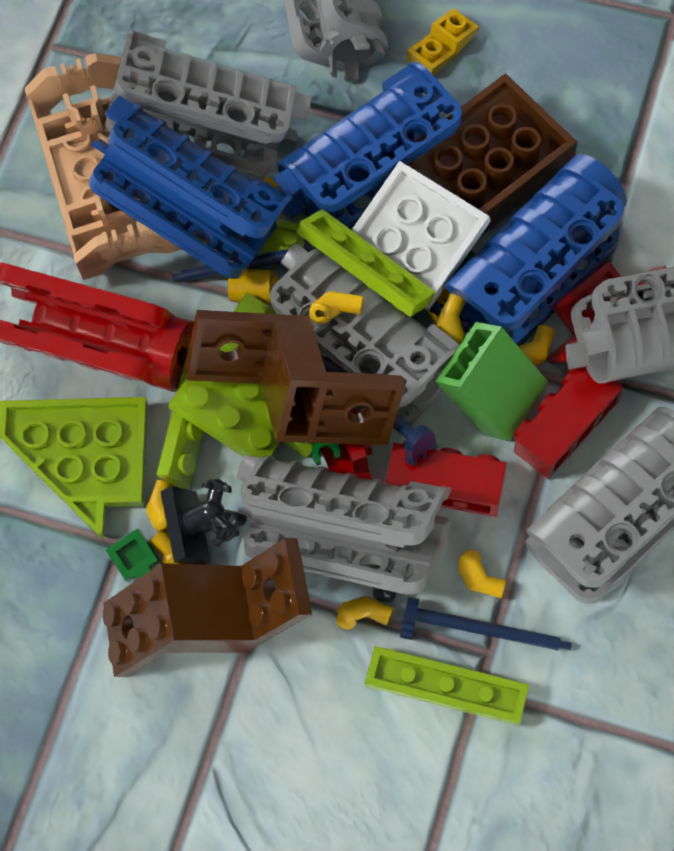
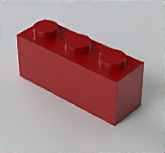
(565, 421)
(473, 480)

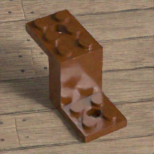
(298, 392)
(206, 608)

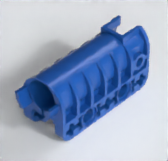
(367, 146)
(186, 190)

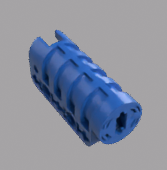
(543, 249)

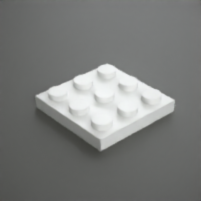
(421, 227)

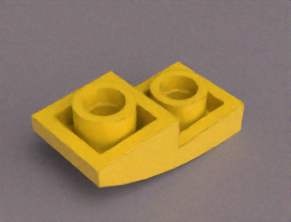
(444, 42)

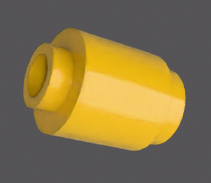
(256, 283)

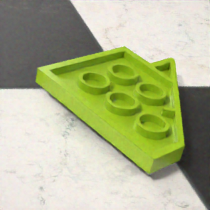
(233, 411)
(82, 450)

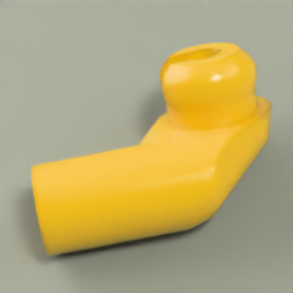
(333, 304)
(539, 349)
(476, 577)

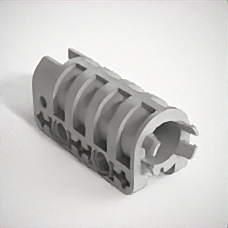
(338, 33)
(608, 507)

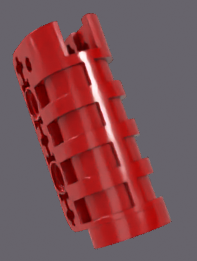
(97, 328)

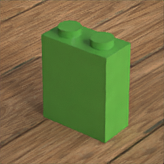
(492, 381)

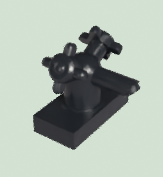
(190, 520)

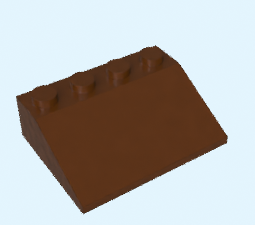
(498, 151)

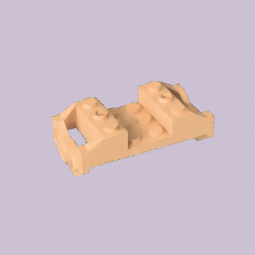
(95, 228)

